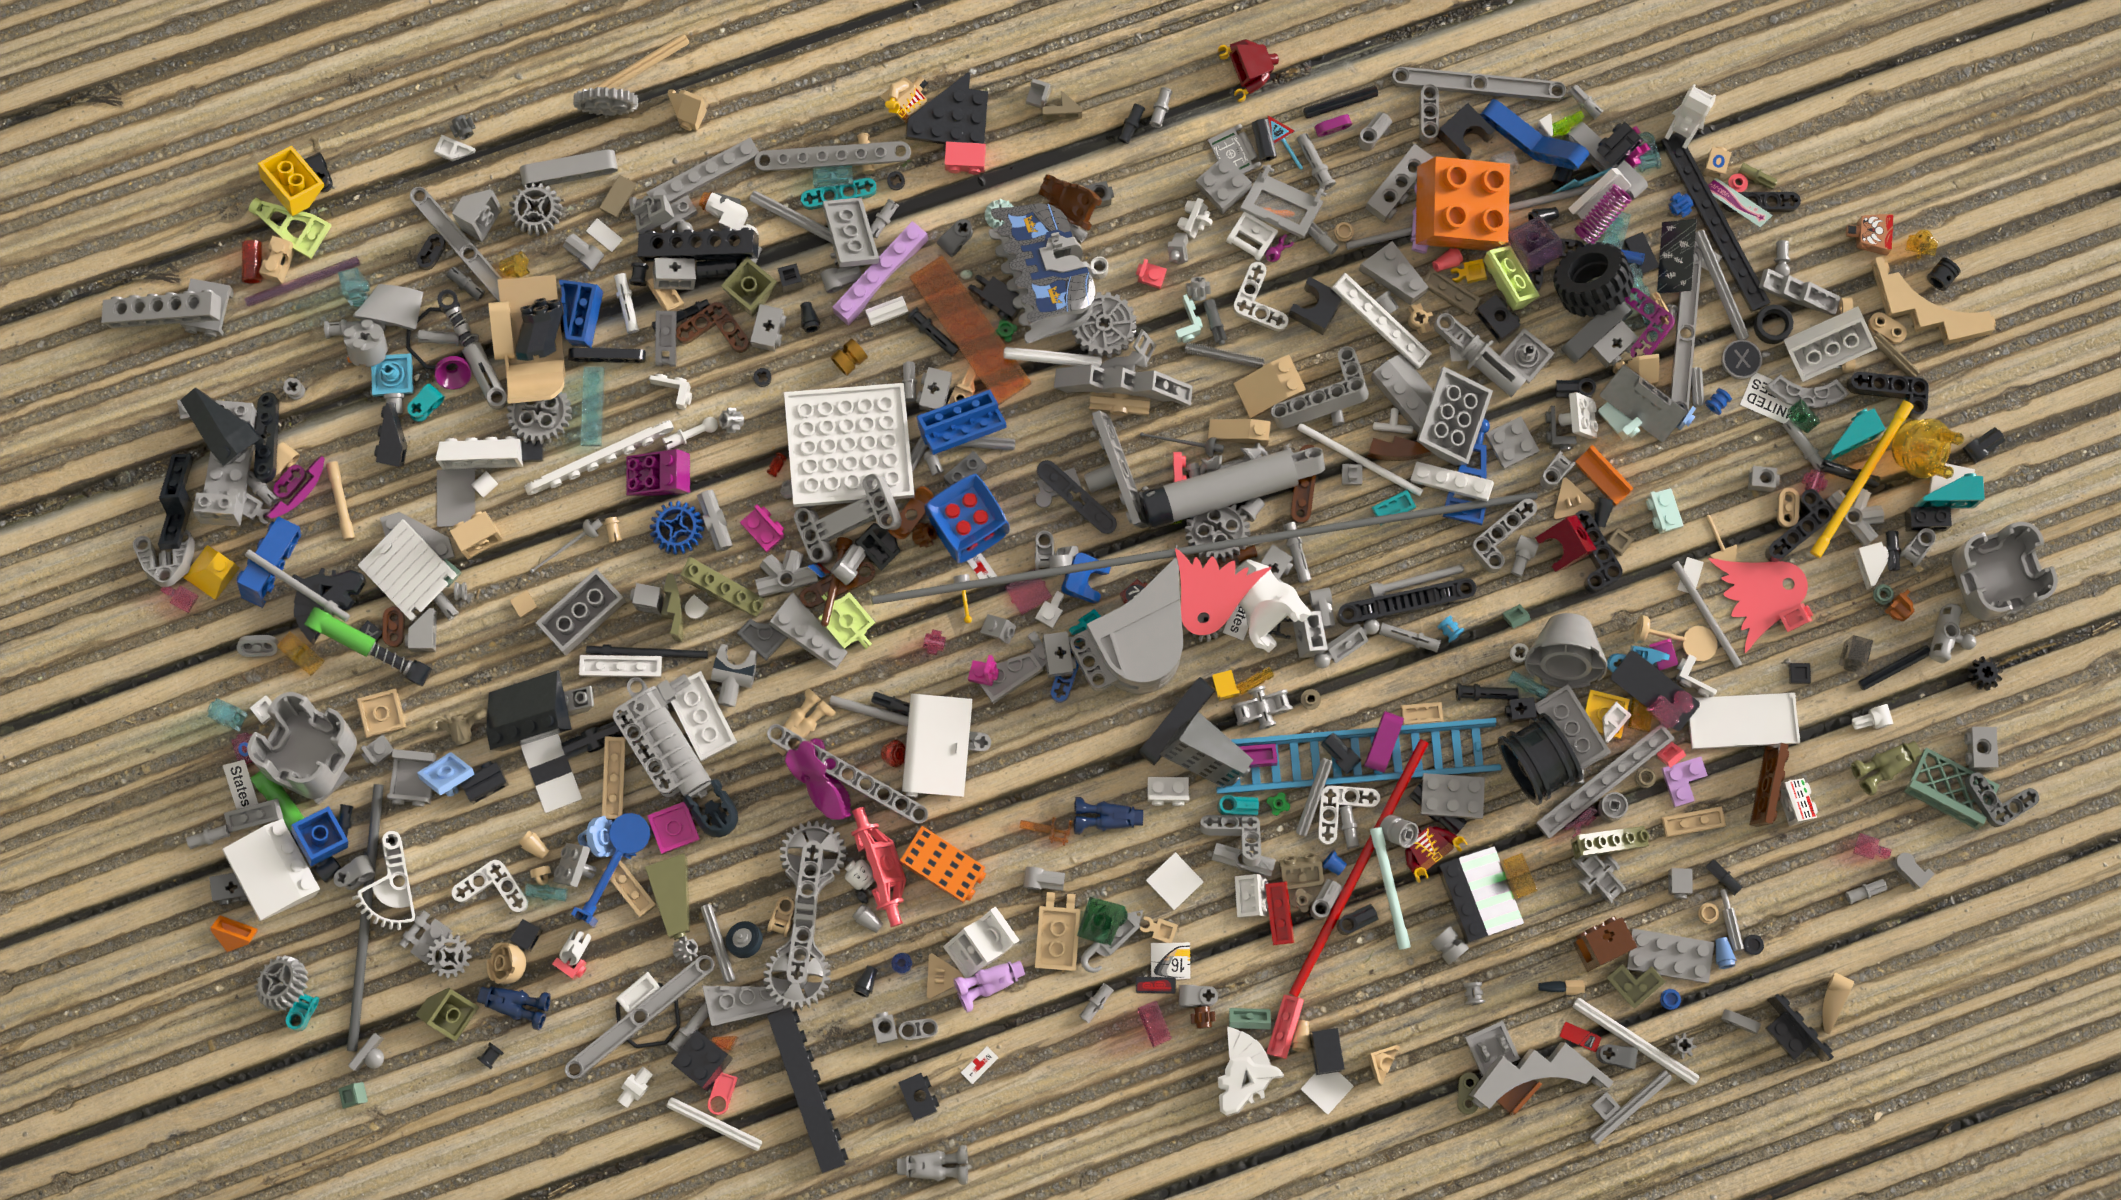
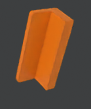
(1603, 475)

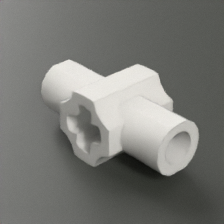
(635, 1087)

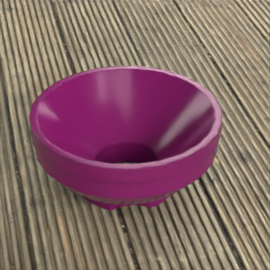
(453, 379)

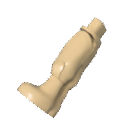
(803, 726)

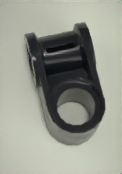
(319, 166)

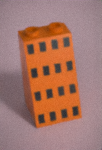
(943, 865)

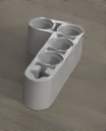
(1505, 530)

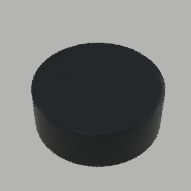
(1753, 945)

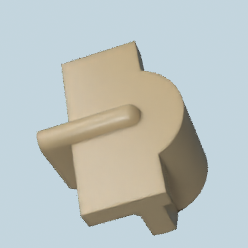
(1419, 319)

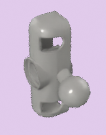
(1950, 623)

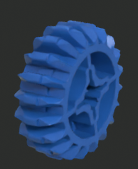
(669, 524)

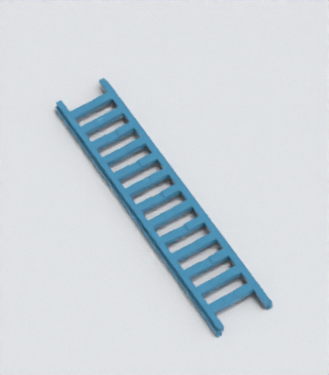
(1354, 735)

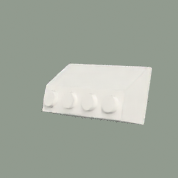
(1830, 344)
(480, 453)

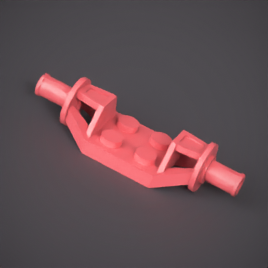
(884, 864)

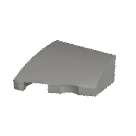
(650, 212)

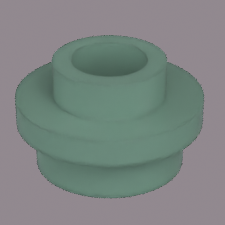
(1887, 590)

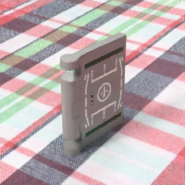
(1236, 147)

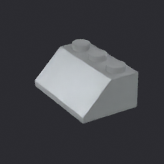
(477, 213)

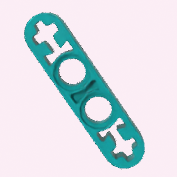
(838, 191)

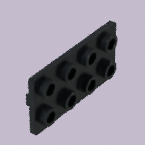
(1793, 1033)

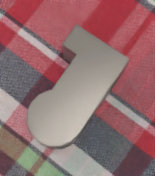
(1906, 866)

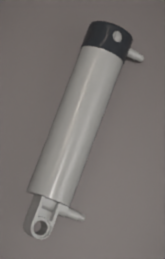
(1228, 485)

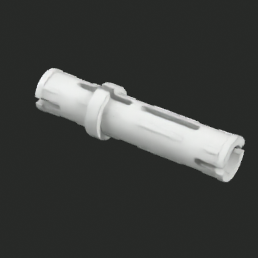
(624, 295)

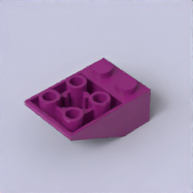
(658, 473)

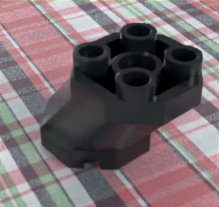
(538, 329)

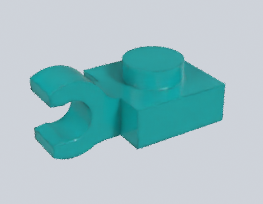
(1083, 621)

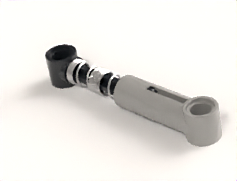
(473, 351)

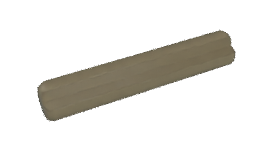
(1895, 356)

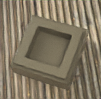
(1619, 541)

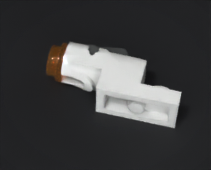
(727, 208)

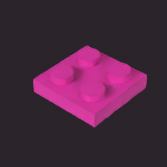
(673, 827)

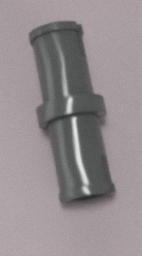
(465, 283)

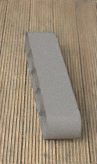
(1586, 137)
(569, 168)

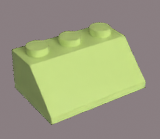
(1510, 277)

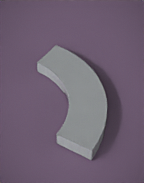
(1813, 397)

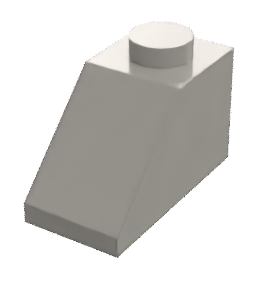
(422, 633)

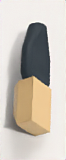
(1570, 987)

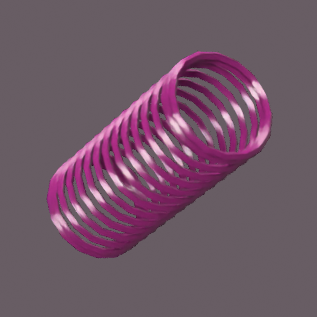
(1581, 230)

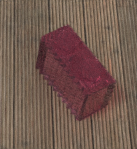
(1154, 1024)

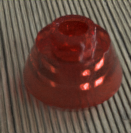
(893, 753)

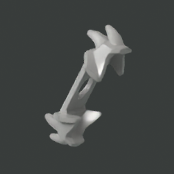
(1216, 462)

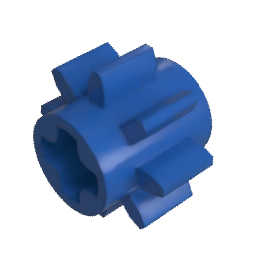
(1680, 204)

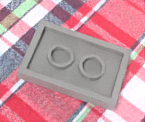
(1452, 796)

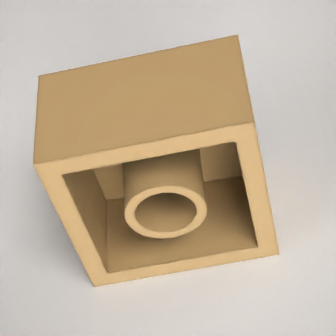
(476, 534)

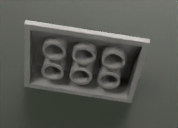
(1454, 417)

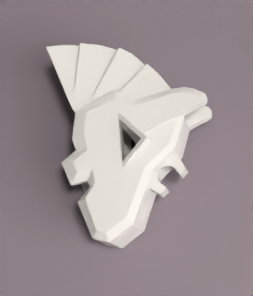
(1691, 114)
(1249, 1060)

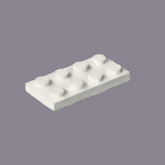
(703, 718)

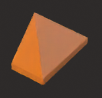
(232, 933)

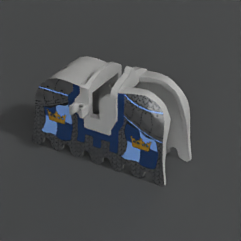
(1045, 269)

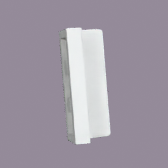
(1596, 192)

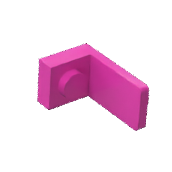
(984, 672)

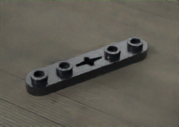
(266, 451)
(1091, 510)

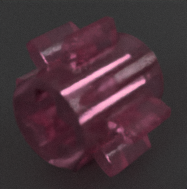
(1815, 480)
(934, 642)

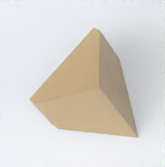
(1381, 1062)

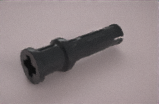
(926, 326)
(1476, 692)

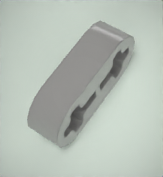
(1740, 1021)

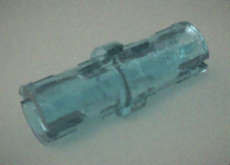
(1528, 684)
(532, 891)

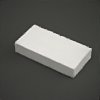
(638, 992)

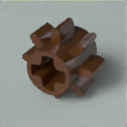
(924, 535)
(1203, 1017)

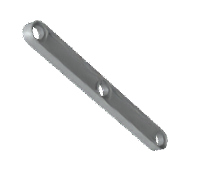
(1493, 84)
(457, 240)
(1685, 346)
(628, 1026)

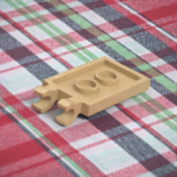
(1057, 935)

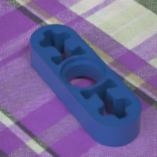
(1056, 686)

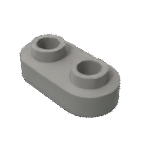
(258, 645)

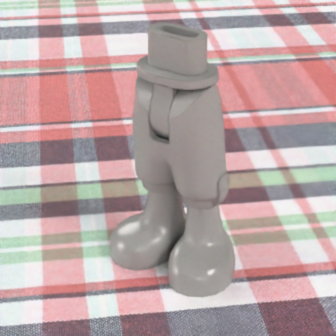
(930, 1165)

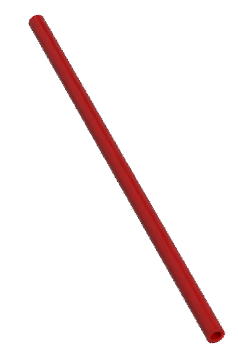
(1356, 871)

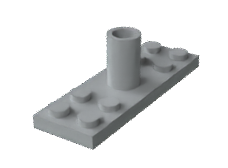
(1116, 471)

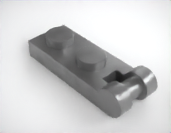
(665, 338)

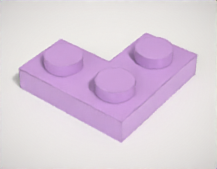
(1678, 779)

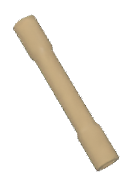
(345, 522)

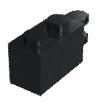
(997, 297)

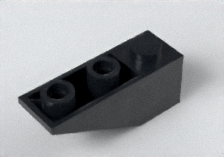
(392, 442)

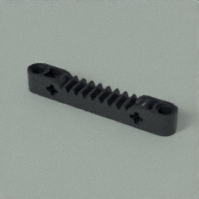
(1407, 601)

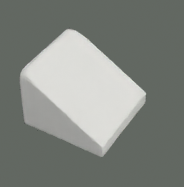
(1545, 126)

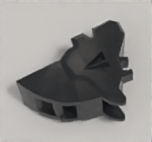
(339, 587)

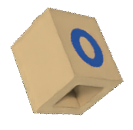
(1717, 162)

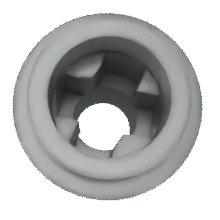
(867, 918)

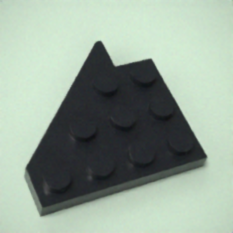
(952, 116)

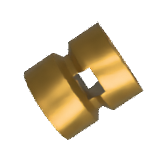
(849, 357)

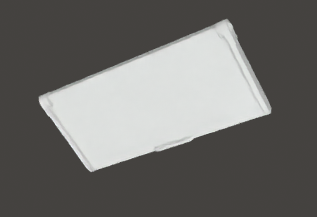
(1744, 721)

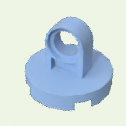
(598, 837)

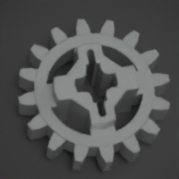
(454, 949)

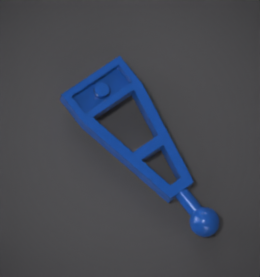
(1473, 516)

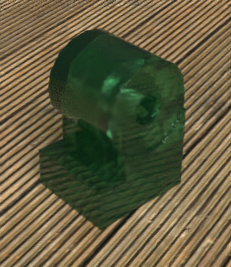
(1803, 416)

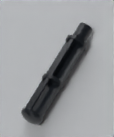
(685, 313)

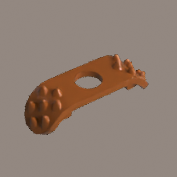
(921, 497)

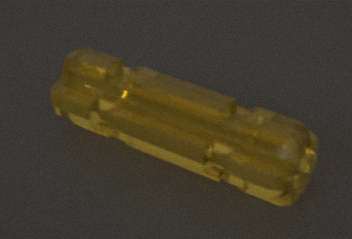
(1255, 680)

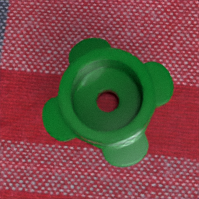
(1007, 336)
(1272, 801)

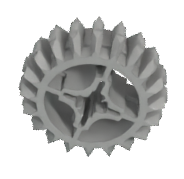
(529, 214)
(277, 995)

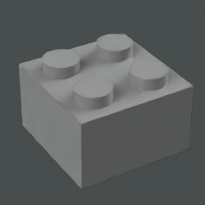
(1223, 184)

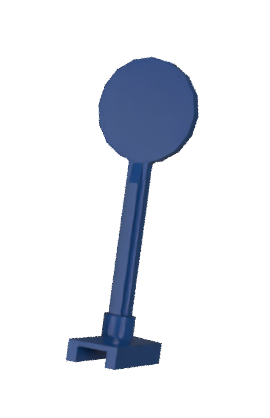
(628, 835)

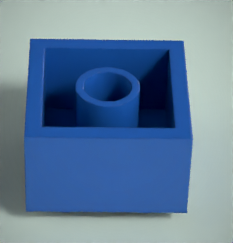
(319, 836)

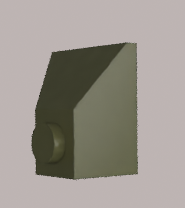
(749, 286)
(447, 1012)

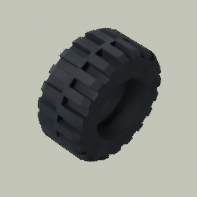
(1601, 294)

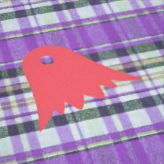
(1212, 592)
(1761, 592)

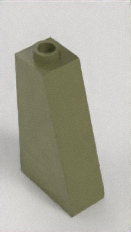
(671, 892)

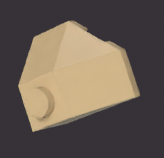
(688, 109)
(1645, 366)

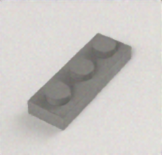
(253, 815)

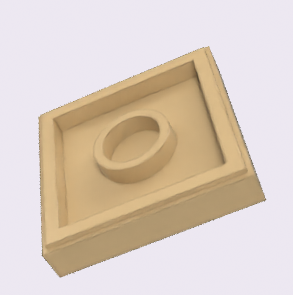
(381, 713)

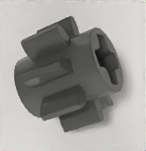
(462, 127)

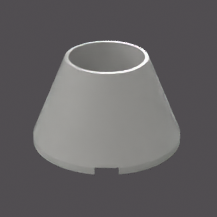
(1567, 653)

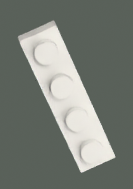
(1452, 481)
(620, 666)

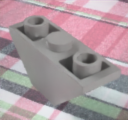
(579, 700)

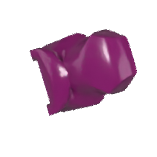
(824, 790)

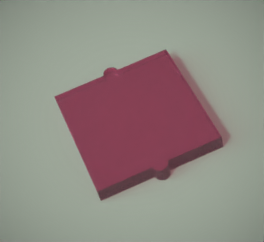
(1028, 594)

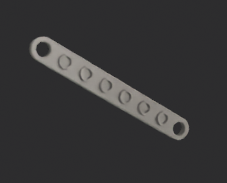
(832, 156)

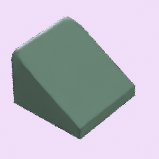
(353, 1095)

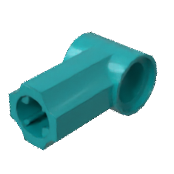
(1240, 805)

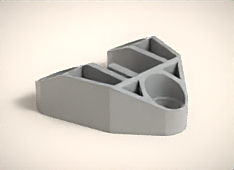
(181, 560)

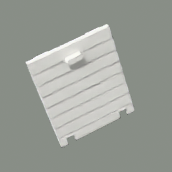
(408, 571)

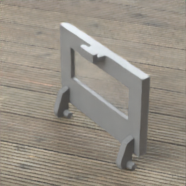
(1282, 204)

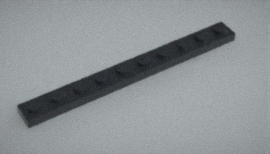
(1715, 222)

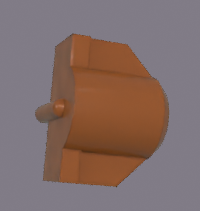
(1901, 607)

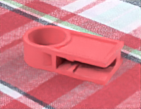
(723, 1087)

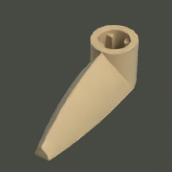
(1834, 1000)

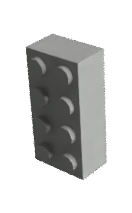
(581, 612)

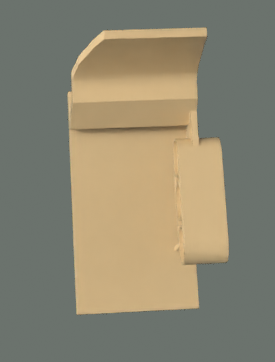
(535, 378)

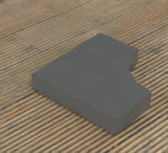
(761, 638)

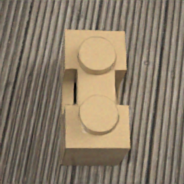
(272, 268)

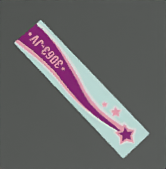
(1739, 202)

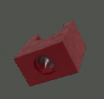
(1573, 539)

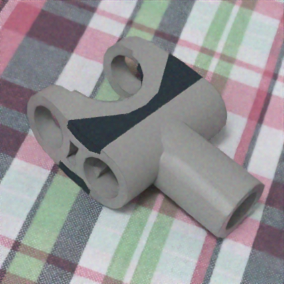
(732, 675)

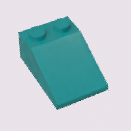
(1864, 428)
(1960, 494)

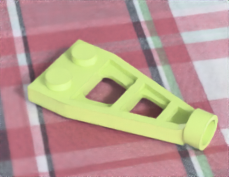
(310, 237)

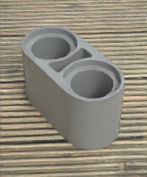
(918, 1029)

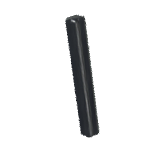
(1340, 102)
(1894, 667)

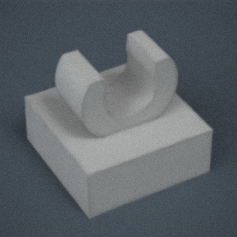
(1352, 474)

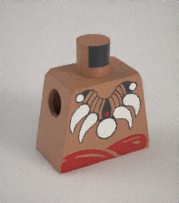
(1873, 233)

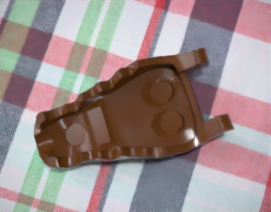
(1072, 199)

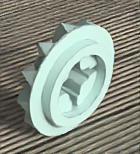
(995, 204)

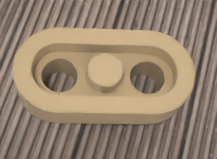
(1887, 328)
(1788, 508)

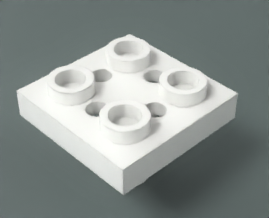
(1581, 416)

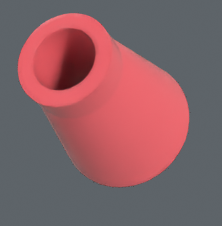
(1449, 259)

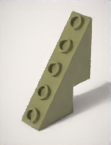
(721, 587)
(1609, 842)

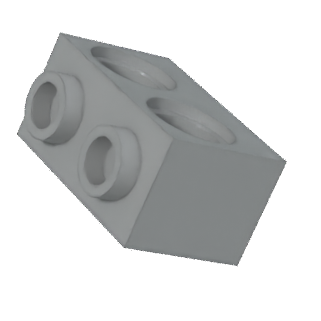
(647, 598)

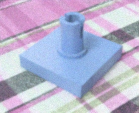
(446, 774)

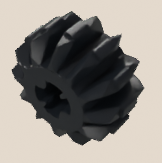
(1978, 676)

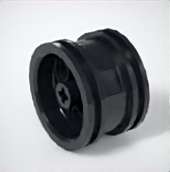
(1540, 759)

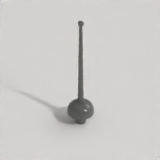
(1210, 445)

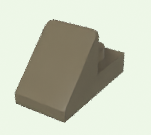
(1068, 110)

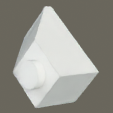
(1871, 562)

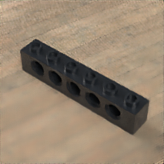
(706, 251)

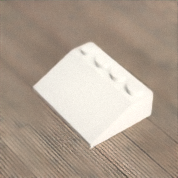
(271, 870)

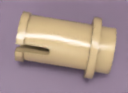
(613, 529)

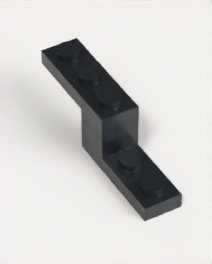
(175, 501)

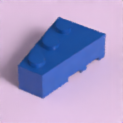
(581, 311)

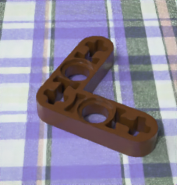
(719, 321)

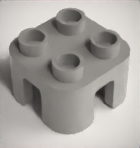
(2002, 572)
(304, 747)

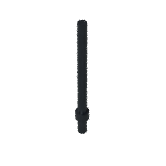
(607, 649)

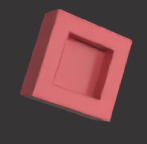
(1671, 754)

